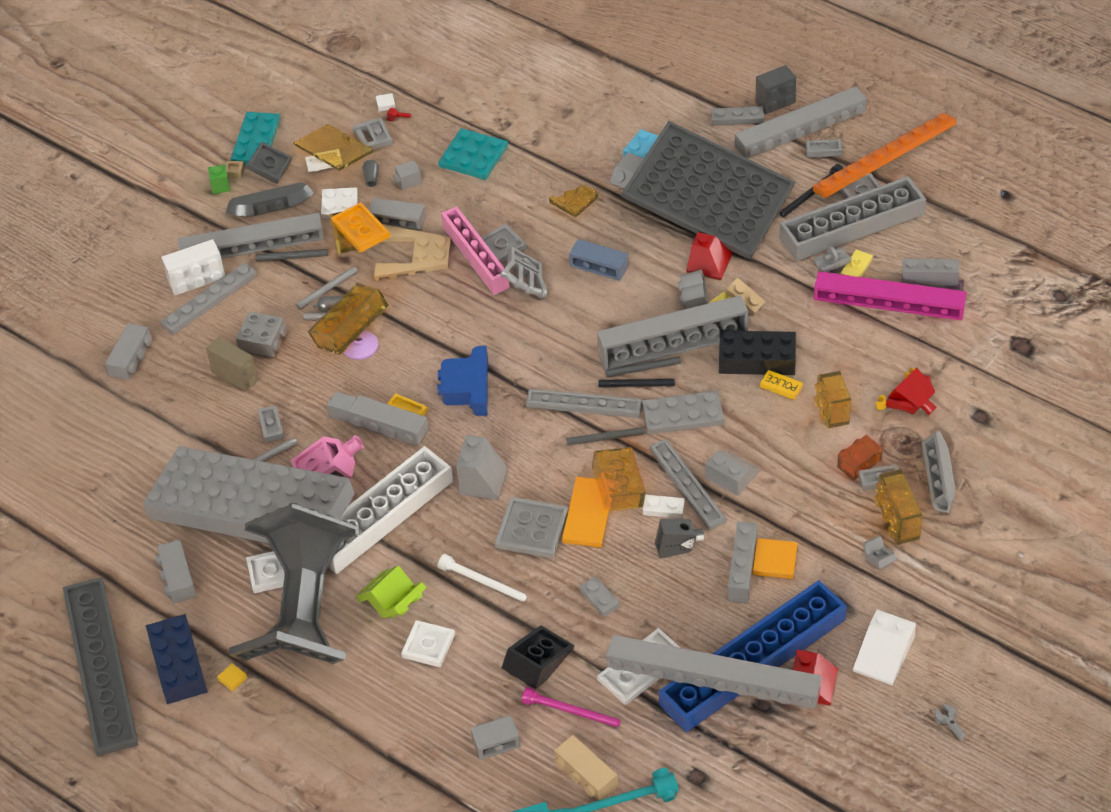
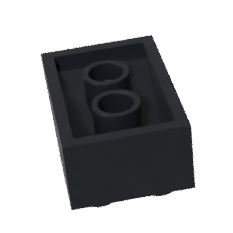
(536, 656)

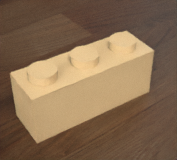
(585, 768)

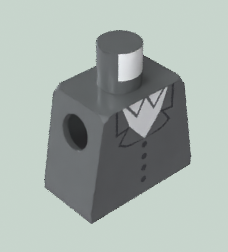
(676, 537)

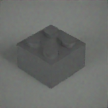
(775, 89)

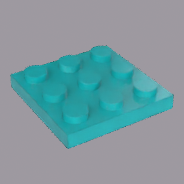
(473, 154)

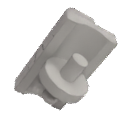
(832, 260)

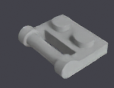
(377, 132)

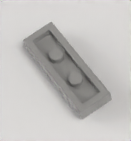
(737, 115)

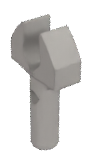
(951, 712)

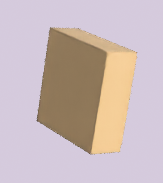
(234, 169)

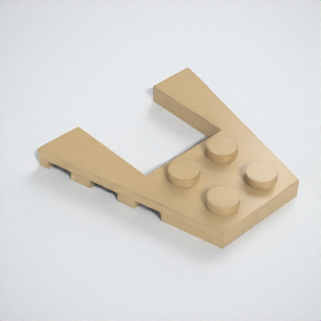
(429, 253)

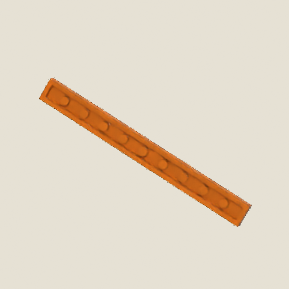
(884, 155)

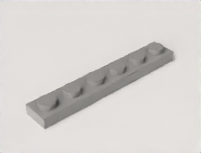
(208, 298)

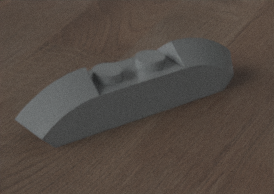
(269, 200)

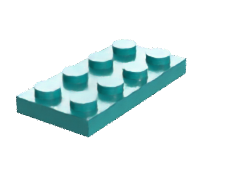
(256, 128)

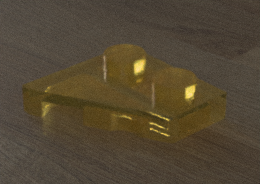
(575, 200)

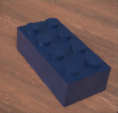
(176, 659)

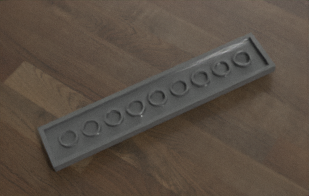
(100, 667)

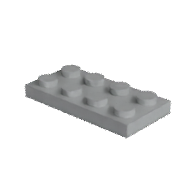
(683, 412)

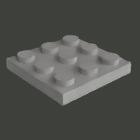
(532, 527)

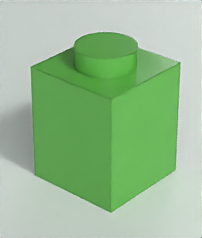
(219, 179)

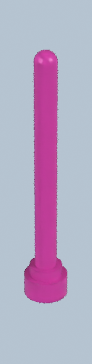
(531, 697)

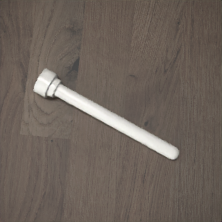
(447, 563)

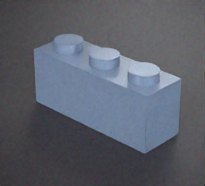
(598, 259)

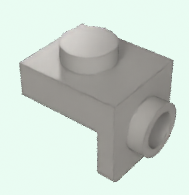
(877, 553)

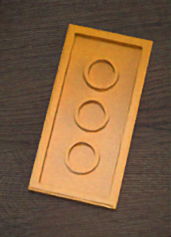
(586, 515)

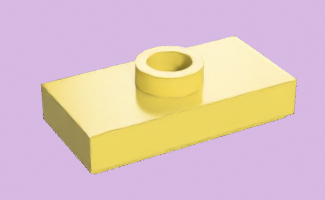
(858, 264)

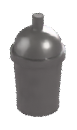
(326, 303)

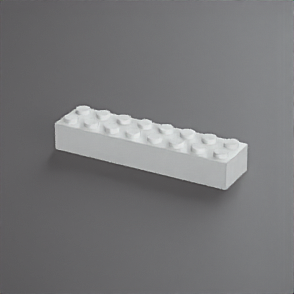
(391, 503)

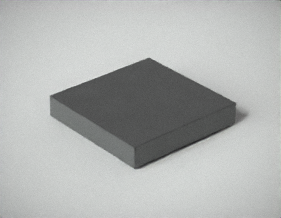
(269, 162)

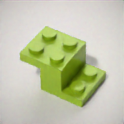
(391, 592)

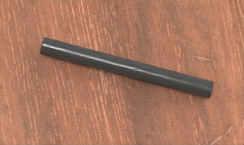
(292, 255)
(642, 366)
(605, 436)

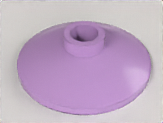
(362, 347)

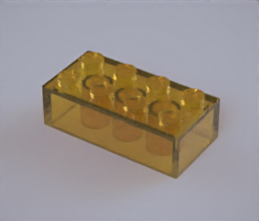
(348, 318)

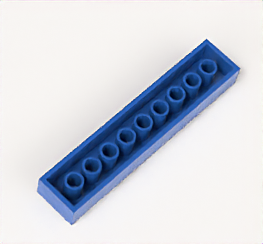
(767, 642)

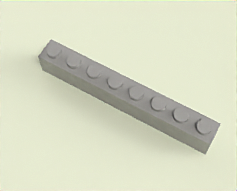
(800, 122)
(261, 236)

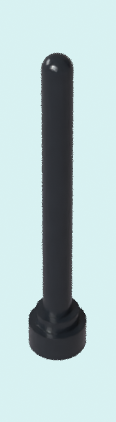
(807, 194)

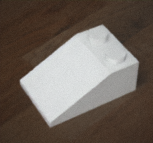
(885, 647)

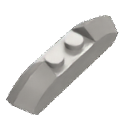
(939, 472)

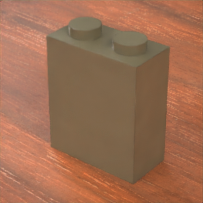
(232, 364)

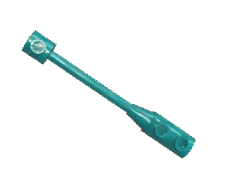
(663, 785)

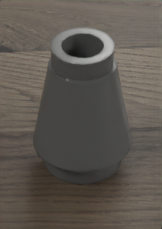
(370, 171)

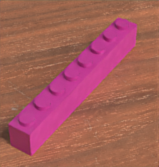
(890, 295)

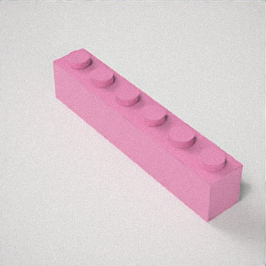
(474, 250)

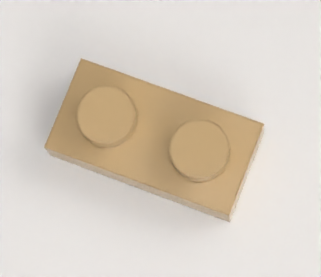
(750, 298)

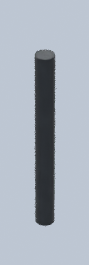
(636, 382)

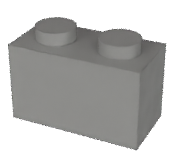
(495, 737)

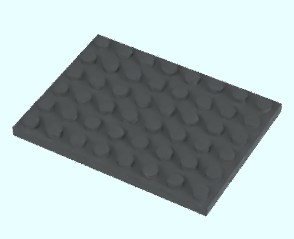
(708, 189)

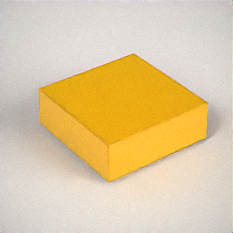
(232, 677)

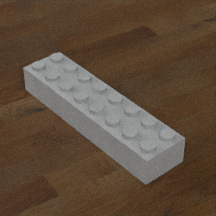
(852, 218)
(670, 333)

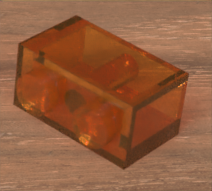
(859, 456)

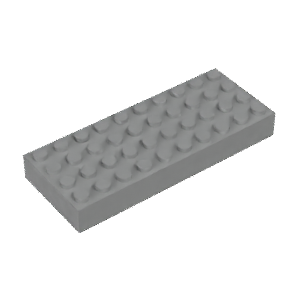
(227, 491)

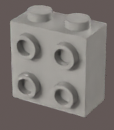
(261, 334)

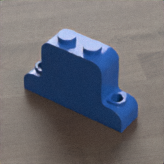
(466, 381)

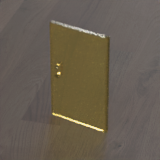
(333, 147)

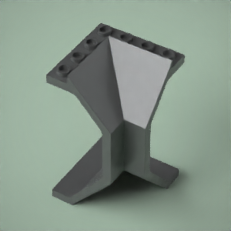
(305, 547)

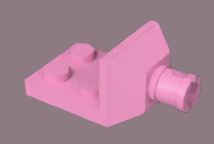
(329, 455)

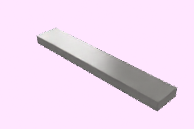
(584, 403)
(687, 484)

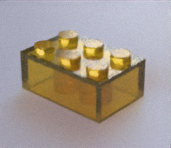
(618, 479)
(898, 507)

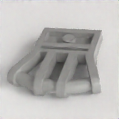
(526, 266)

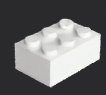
(193, 267)

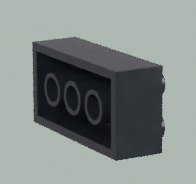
(757, 352)

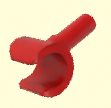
(392, 114)

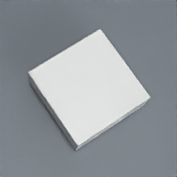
(385, 102)

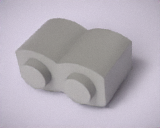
(693, 289)

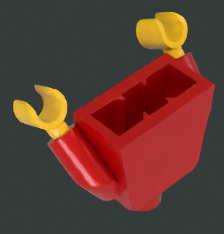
(910, 394)

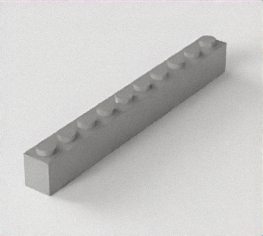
(714, 671)

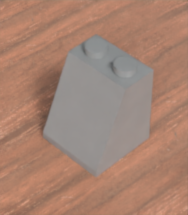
(480, 469)

